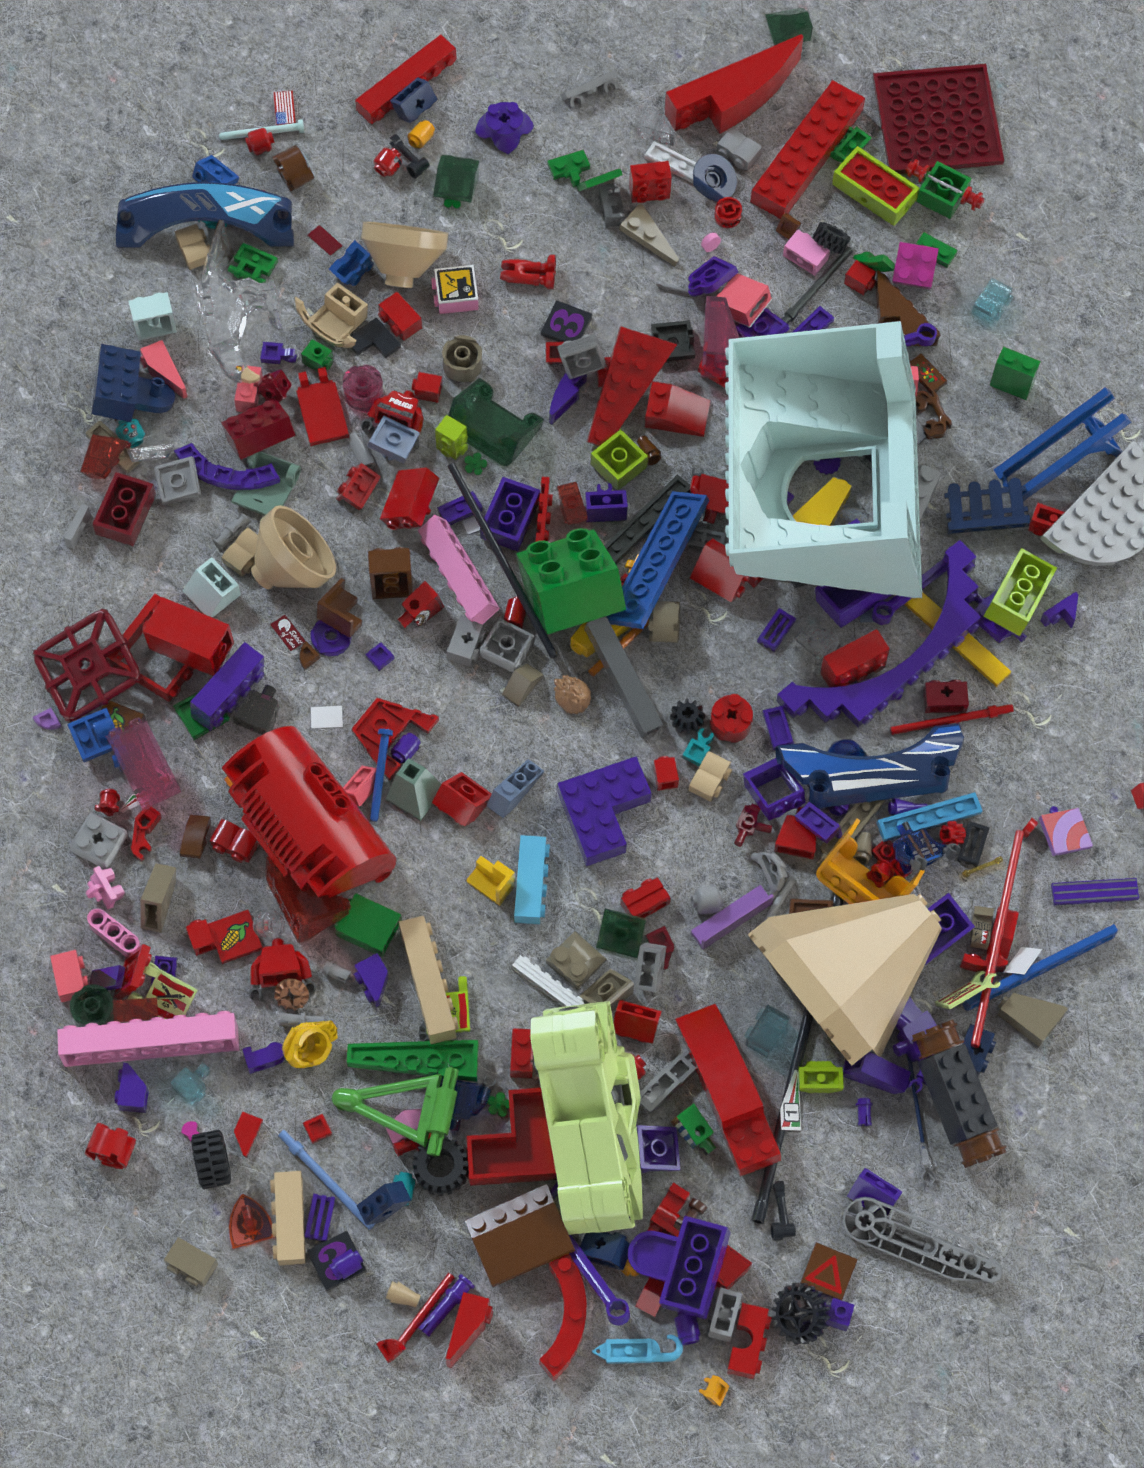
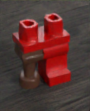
(667, 1217)

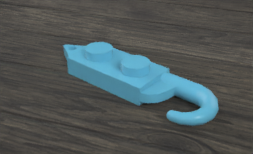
(636, 1351)

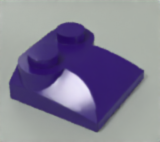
(658, 1148)

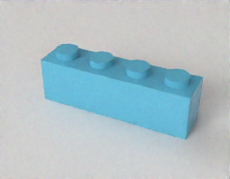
(530, 879)

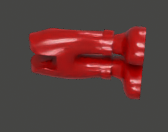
(520, 272)

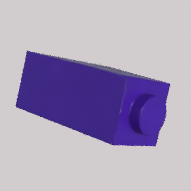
(878, 1073)

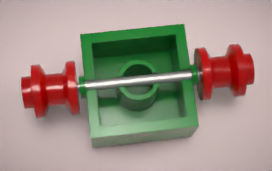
(943, 188)

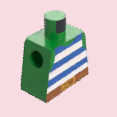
(693, 1120)

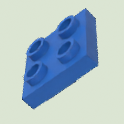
(90, 734)

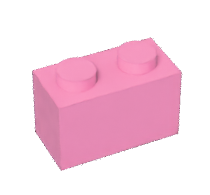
(806, 252)

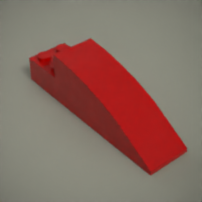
(734, 90)
(729, 1089)

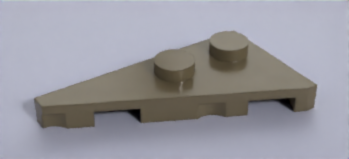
(644, 230)

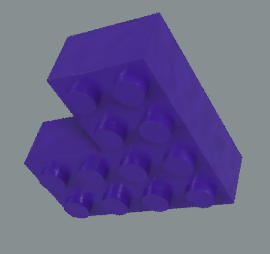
(846, 604)
(594, 800)

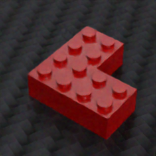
(517, 1155)

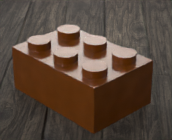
(390, 573)

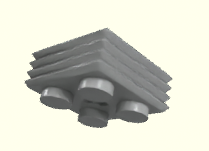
(581, 356)
(503, 634)
(102, 852)

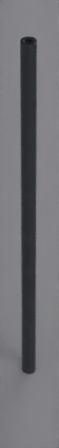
(502, 561)

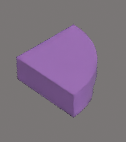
(47, 720)

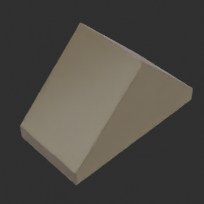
(522, 683)

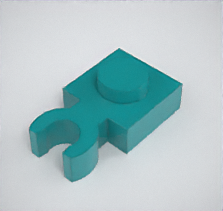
(698, 748)

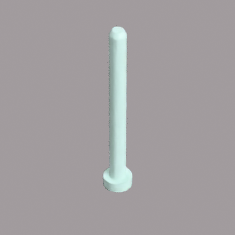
(274, 129)

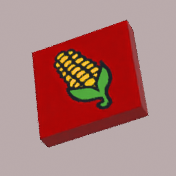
(235, 936)

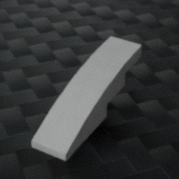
(667, 1082)

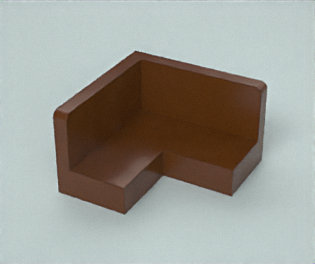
(335, 608)

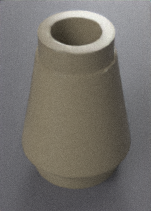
(864, 851)

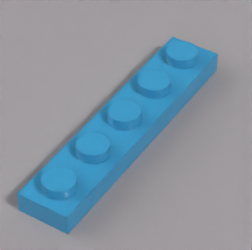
(931, 815)

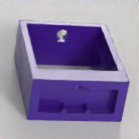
(766, 773)

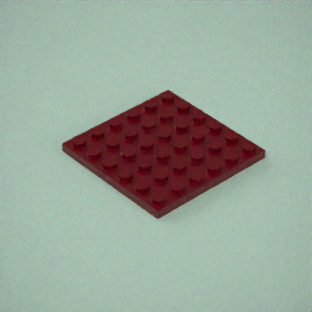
(938, 117)

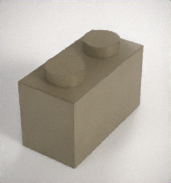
(190, 1262)

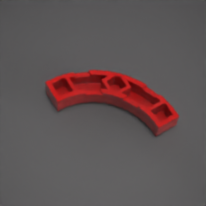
(574, 1319)

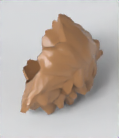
(572, 694)

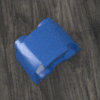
(353, 264)

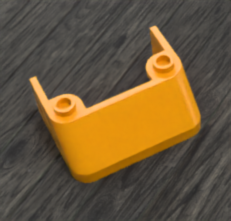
(848, 876)

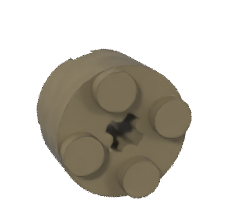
(462, 359)
(665, 622)

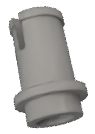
(336, 972)

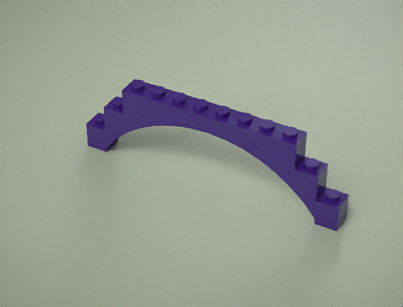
(866, 698)

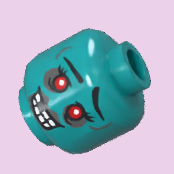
(130, 432)

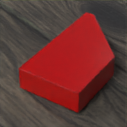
(247, 1131)

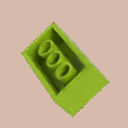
(1020, 592)

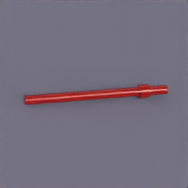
(991, 712)

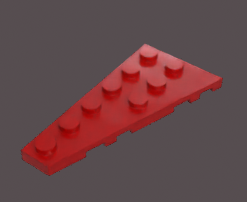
(630, 372)

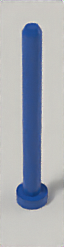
(380, 770)

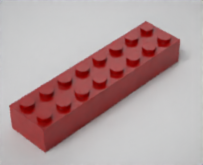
(807, 150)

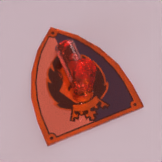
(249, 1223)

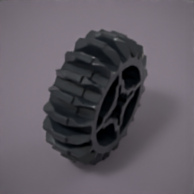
(795, 1295)

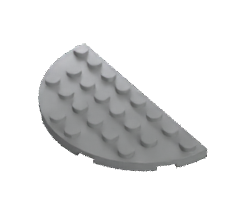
(1107, 517)

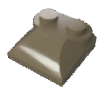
(575, 960)

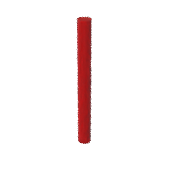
(425, 1310)

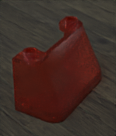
(303, 909)

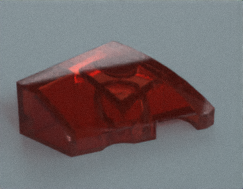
(102, 456)

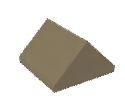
(610, 988)

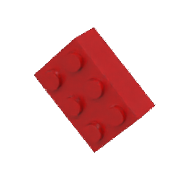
(855, 660)

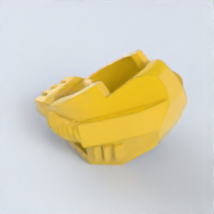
(309, 1043)

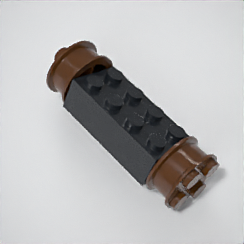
(958, 1094)

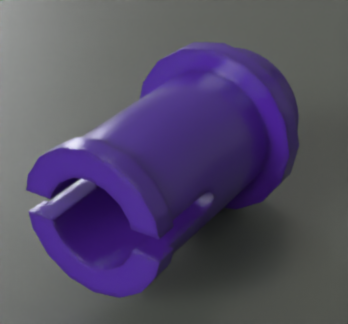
(864, 1111)

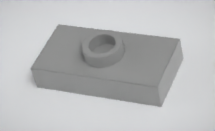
(78, 526)

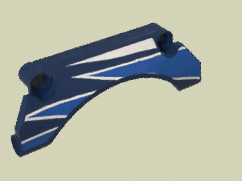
(859, 779)

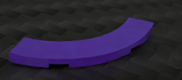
(228, 477)

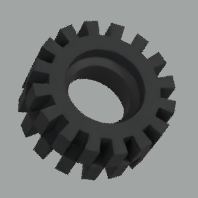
(831, 237)

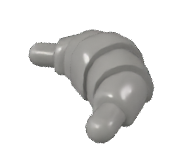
(773, 870)

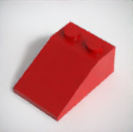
(676, 410)
(469, 1324)

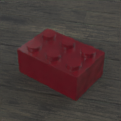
(258, 428)
(124, 509)

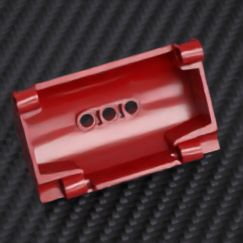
(305, 815)

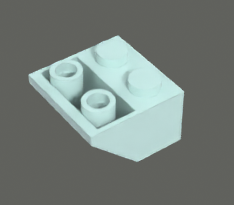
(211, 588)

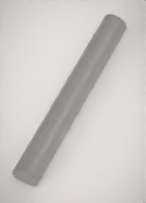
(780, 898)

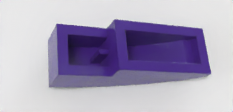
(565, 396)

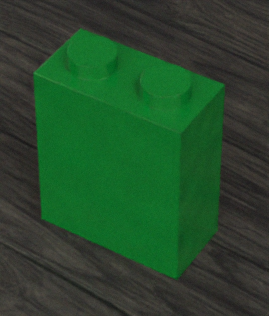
(1014, 373)
(368, 925)

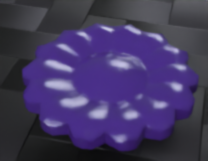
(827, 466)

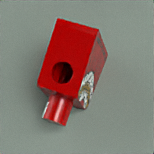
(420, 606)

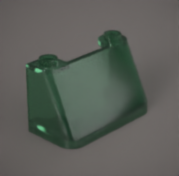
(491, 426)

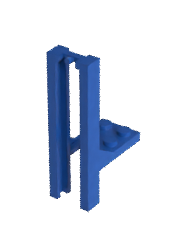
(1099, 441)

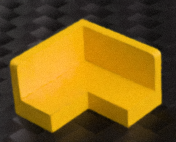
(492, 880)

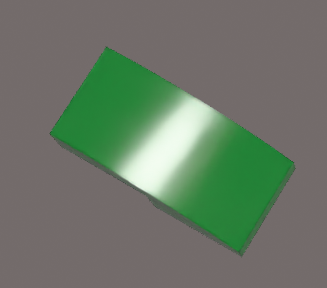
(877, 263)

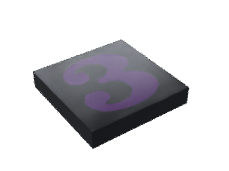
(566, 323)
(325, 1252)

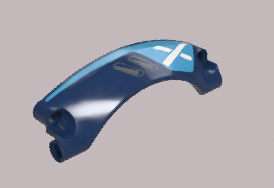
(245, 207)

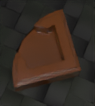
(308, 655)

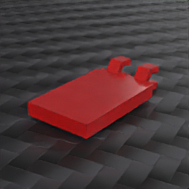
(321, 409)

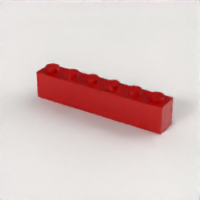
(423, 64)

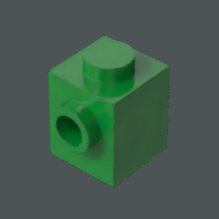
(317, 356)

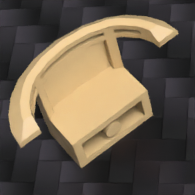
(337, 317)

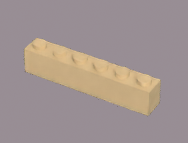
(427, 979)

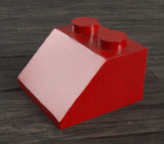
(461, 799)

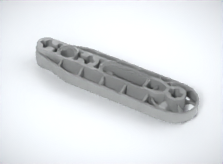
(932, 1248)

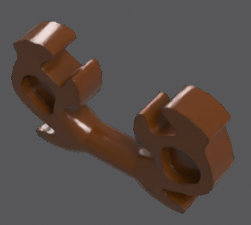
(937, 429)

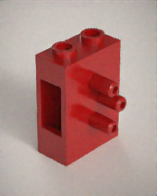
(409, 498)

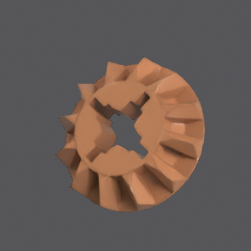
(297, 988)

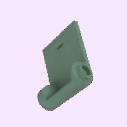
(266, 498)

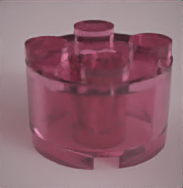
(362, 387)

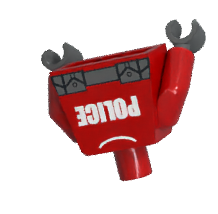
(398, 407)

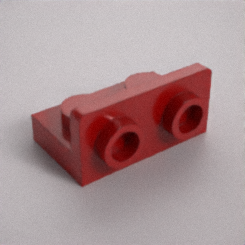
(358, 486)

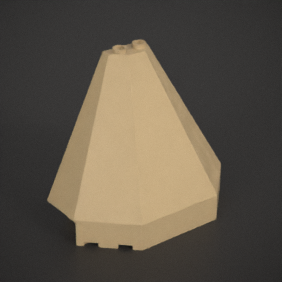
(853, 965)

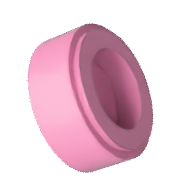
(710, 242)

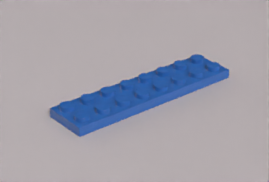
(659, 558)

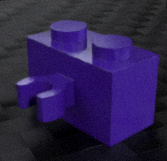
(606, 505)

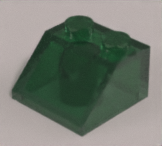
(456, 178)

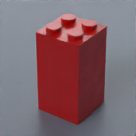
(188, 636)

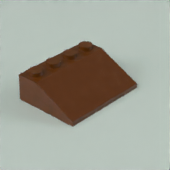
(519, 1235)

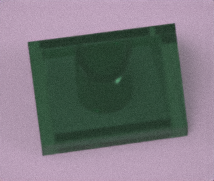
(621, 933)

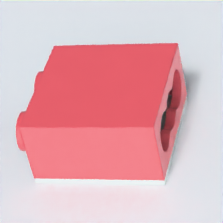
(746, 298)

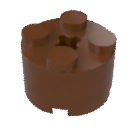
(293, 168)

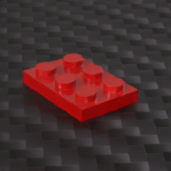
(134, 968)

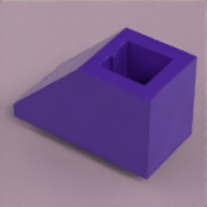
(373, 976)
(132, 1092)

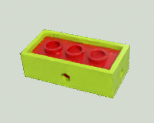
(875, 186)

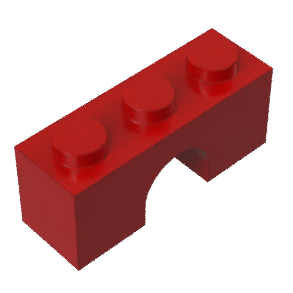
(745, 1361)

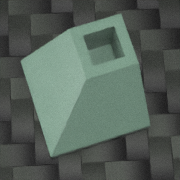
(413, 789)

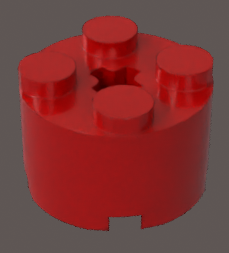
(735, 708)
(110, 1146)

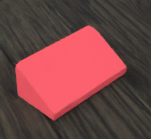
(361, 784)

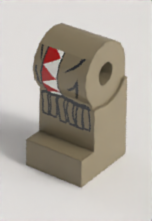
(982, 921)

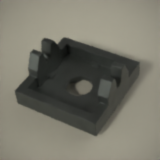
(682, 332)

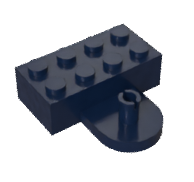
(121, 390)

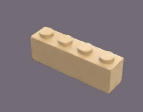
(289, 1218)

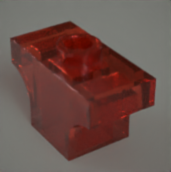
(571, 503)
(135, 1009)

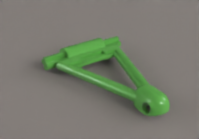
(435, 1112)

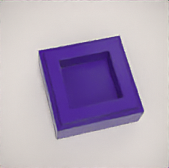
(379, 656)

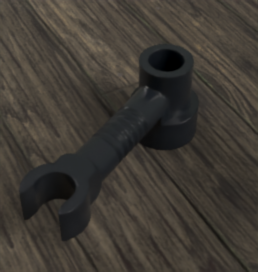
(417, 165)
(783, 1228)

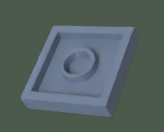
(393, 440)

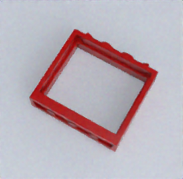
(132, 634)

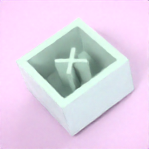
(152, 316)

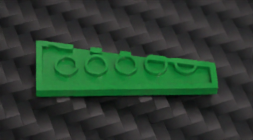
(417, 1057)

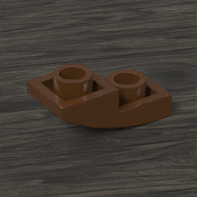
(194, 836)

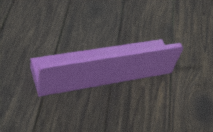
(732, 917)

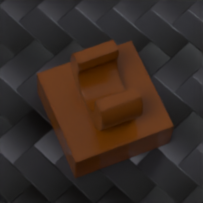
(788, 226)

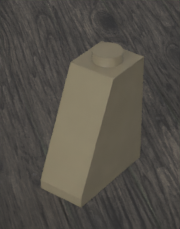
(157, 897)
(1031, 1016)

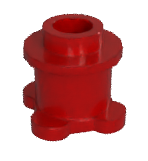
(108, 802)
(880, 872)

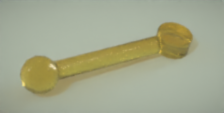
(966, 873)

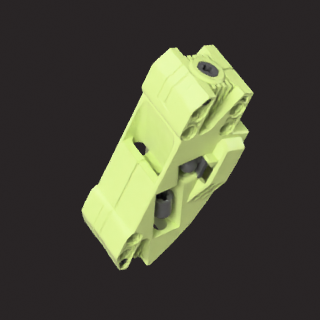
(590, 1116)

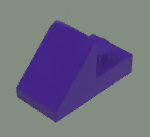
(1064, 609)

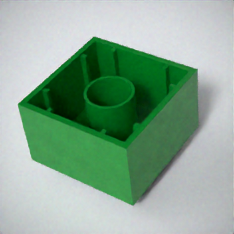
(571, 580)

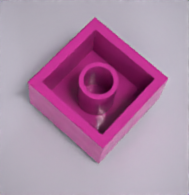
(915, 265)

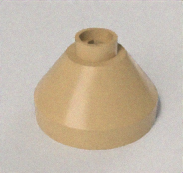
(402, 250)
(291, 552)

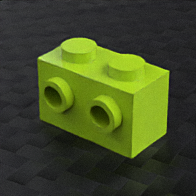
(451, 438)

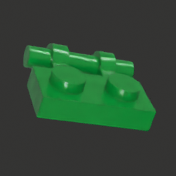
(254, 259)

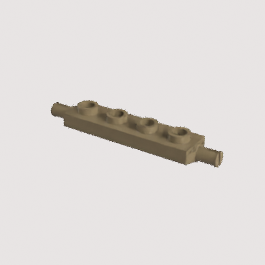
(862, 811)

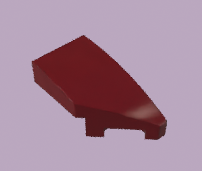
(662, 937)

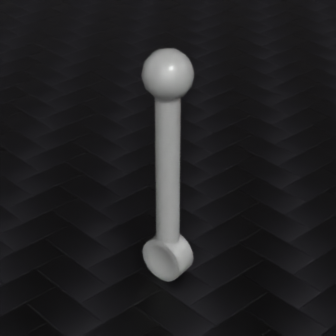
(660, 284)

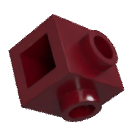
(274, 385)

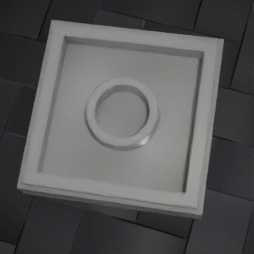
(177, 481)

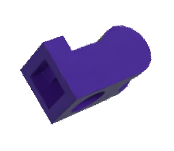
(264, 1057)

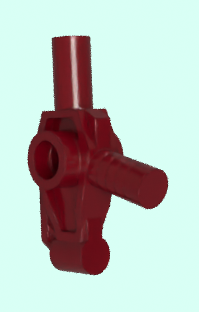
(748, 824)

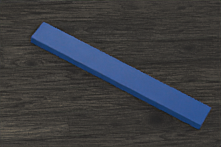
(1046, 965)

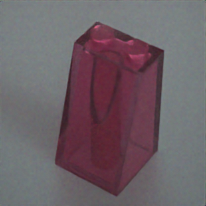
(717, 331)
(142, 763)

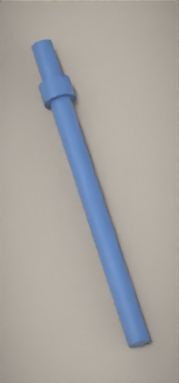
(297, 1149)

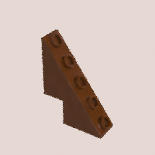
(895, 307)

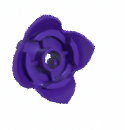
(504, 135)

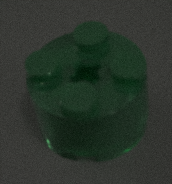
(86, 1000)

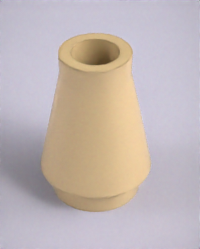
(402, 1295)

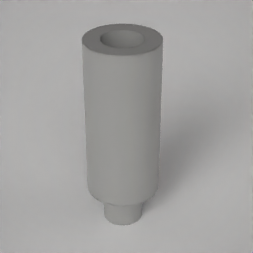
(361, 450)

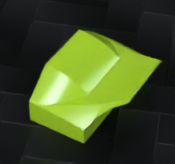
(820, 1077)

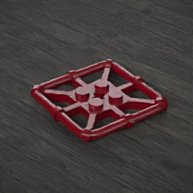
(98, 669)

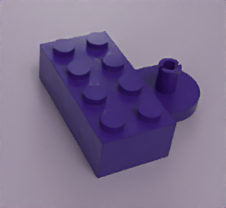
(684, 1263)

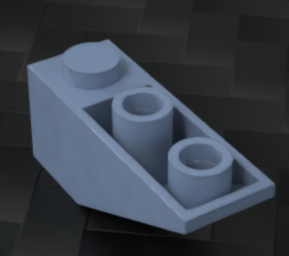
(514, 788)

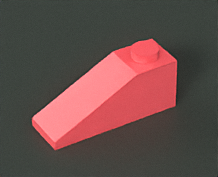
(159, 364)

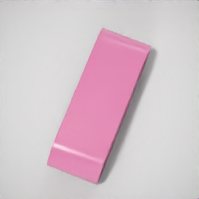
(107, 926)

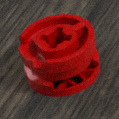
(728, 211)

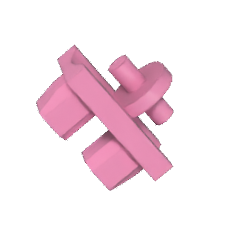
(101, 889)

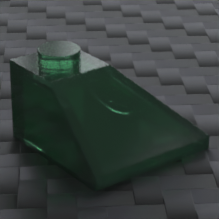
(789, 24)

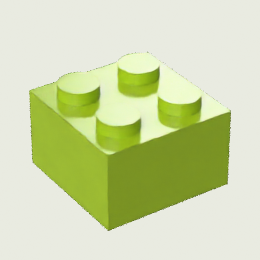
(619, 460)

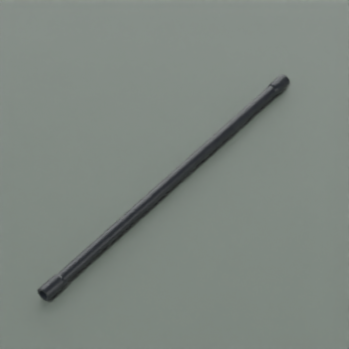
(761, 1204)

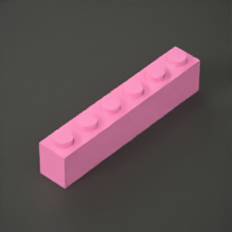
(458, 570)

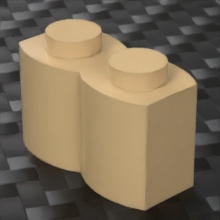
(192, 245)
(241, 553)
(710, 776)

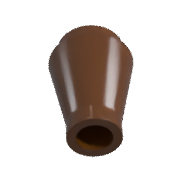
(649, 449)

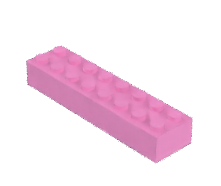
(148, 1039)

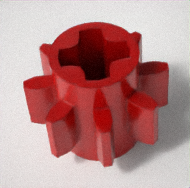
(952, 833)

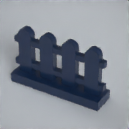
(996, 510)

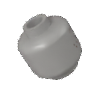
(707, 900)

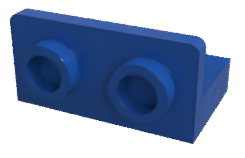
(212, 170)

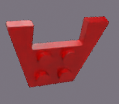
(391, 716)

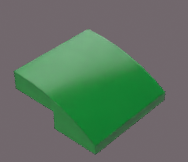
(850, 141)

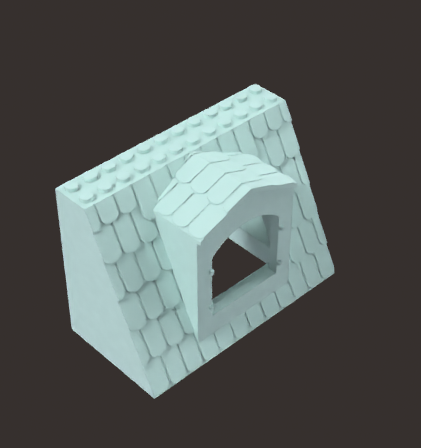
(815, 401)

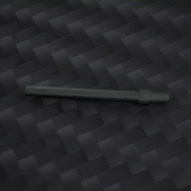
(792, 313)

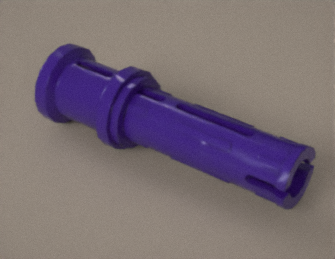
(452, 1297)

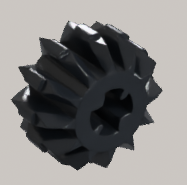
(679, 714)

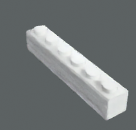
(545, 983)

